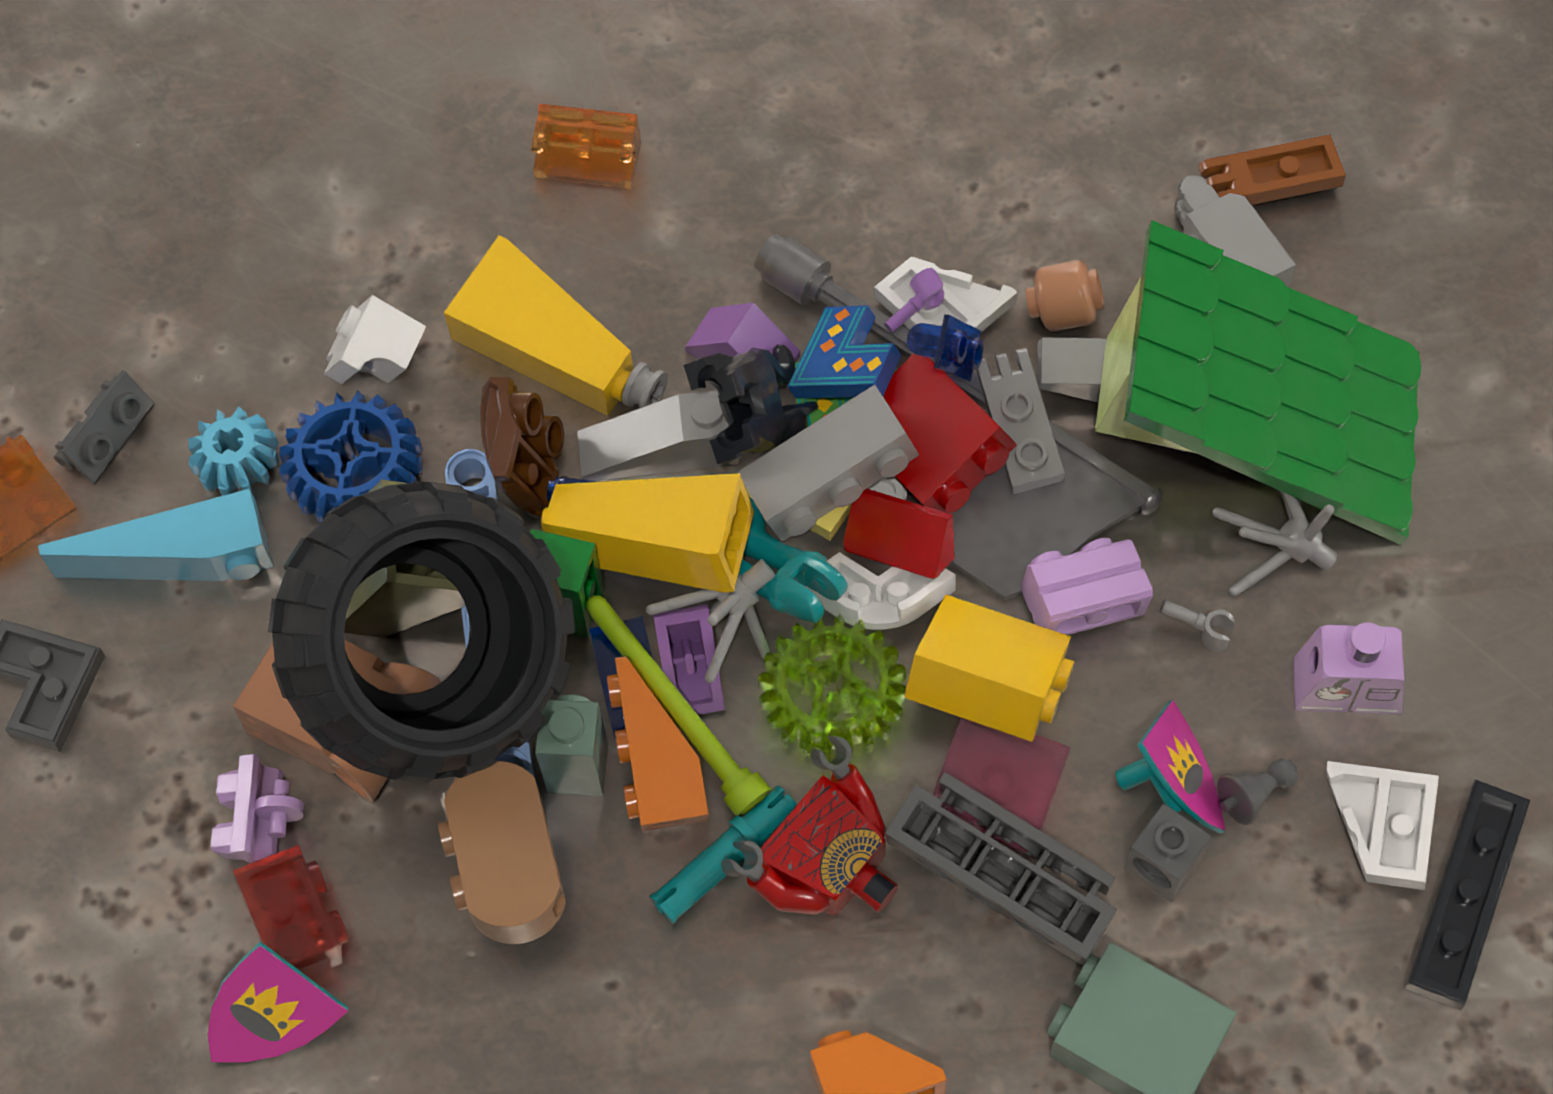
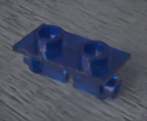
(952, 346)

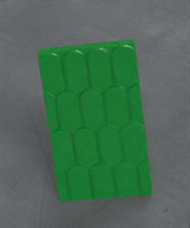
(1263, 383)

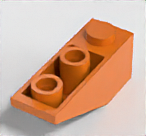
(664, 766)

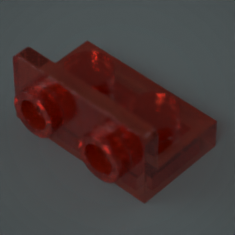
(288, 908)

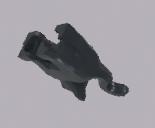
(750, 400)

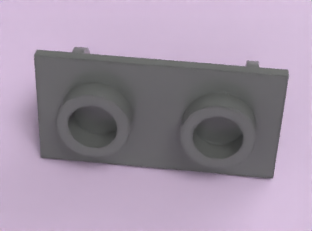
(106, 428)

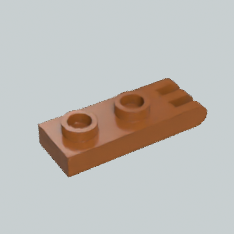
(1276, 170)

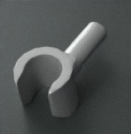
(1203, 622)

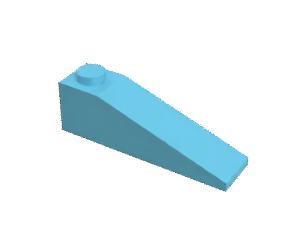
(192, 543)

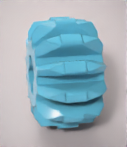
(233, 452)

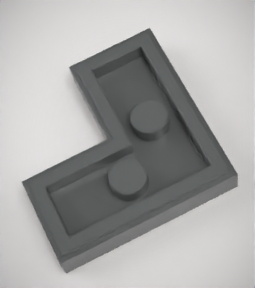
(55, 678)

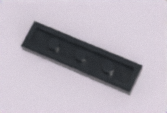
(1467, 895)

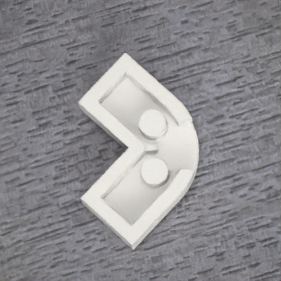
(885, 599)

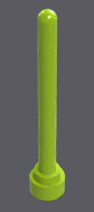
(741, 786)

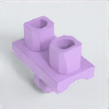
(260, 811)

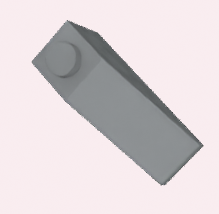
(654, 439)

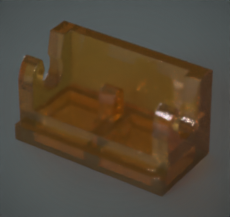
(586, 145)

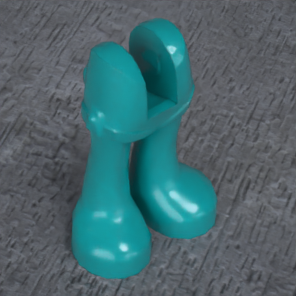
(796, 570)

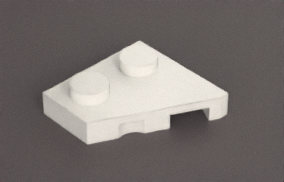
(962, 297)
(1387, 820)

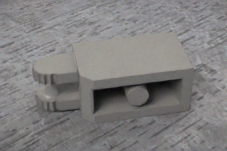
(1231, 226)

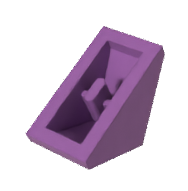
(735, 331)
(685, 655)

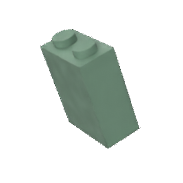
(1138, 1028)

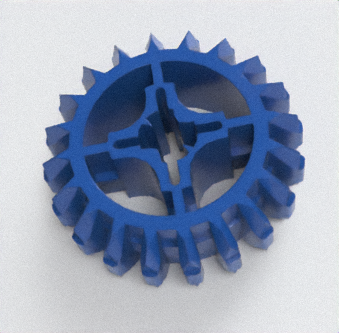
(333, 439)

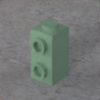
(572, 746)

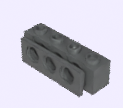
(998, 874)

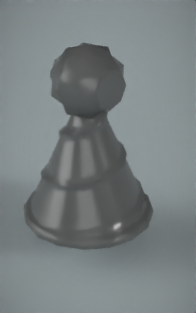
(1246, 793)

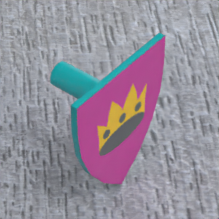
(1175, 769)
(267, 1009)

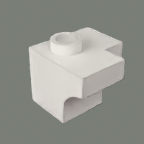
(373, 341)

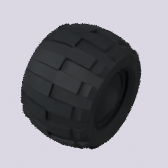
(511, 650)

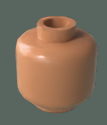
(1065, 295)

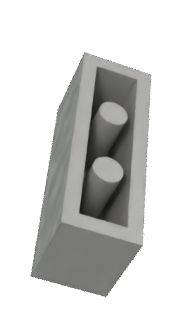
(828, 464)

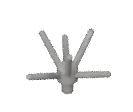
(1295, 539)
(736, 603)

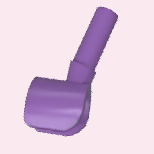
(928, 295)

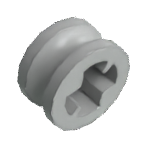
(644, 386)

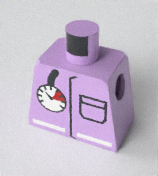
(1355, 670)

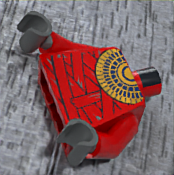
(823, 847)

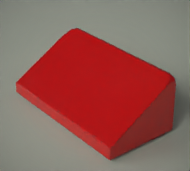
(900, 534)

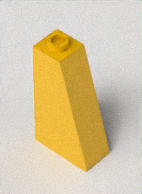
(538, 329)
(659, 527)

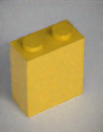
(990, 668)

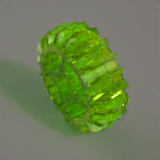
(796, 666)

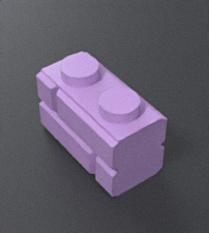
(1087, 587)

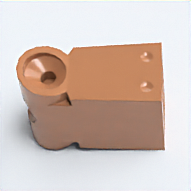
(274, 721)

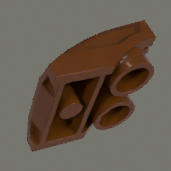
(519, 443)

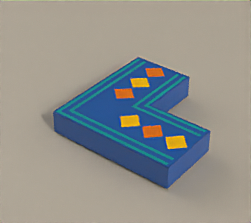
(839, 361)

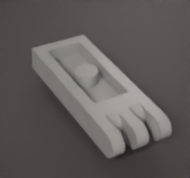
(1019, 410)

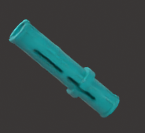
(706, 871)

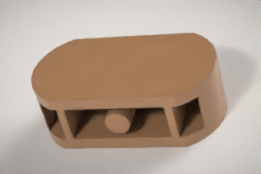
(502, 854)

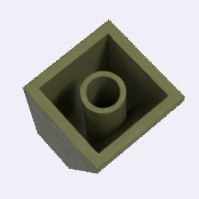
(399, 597)

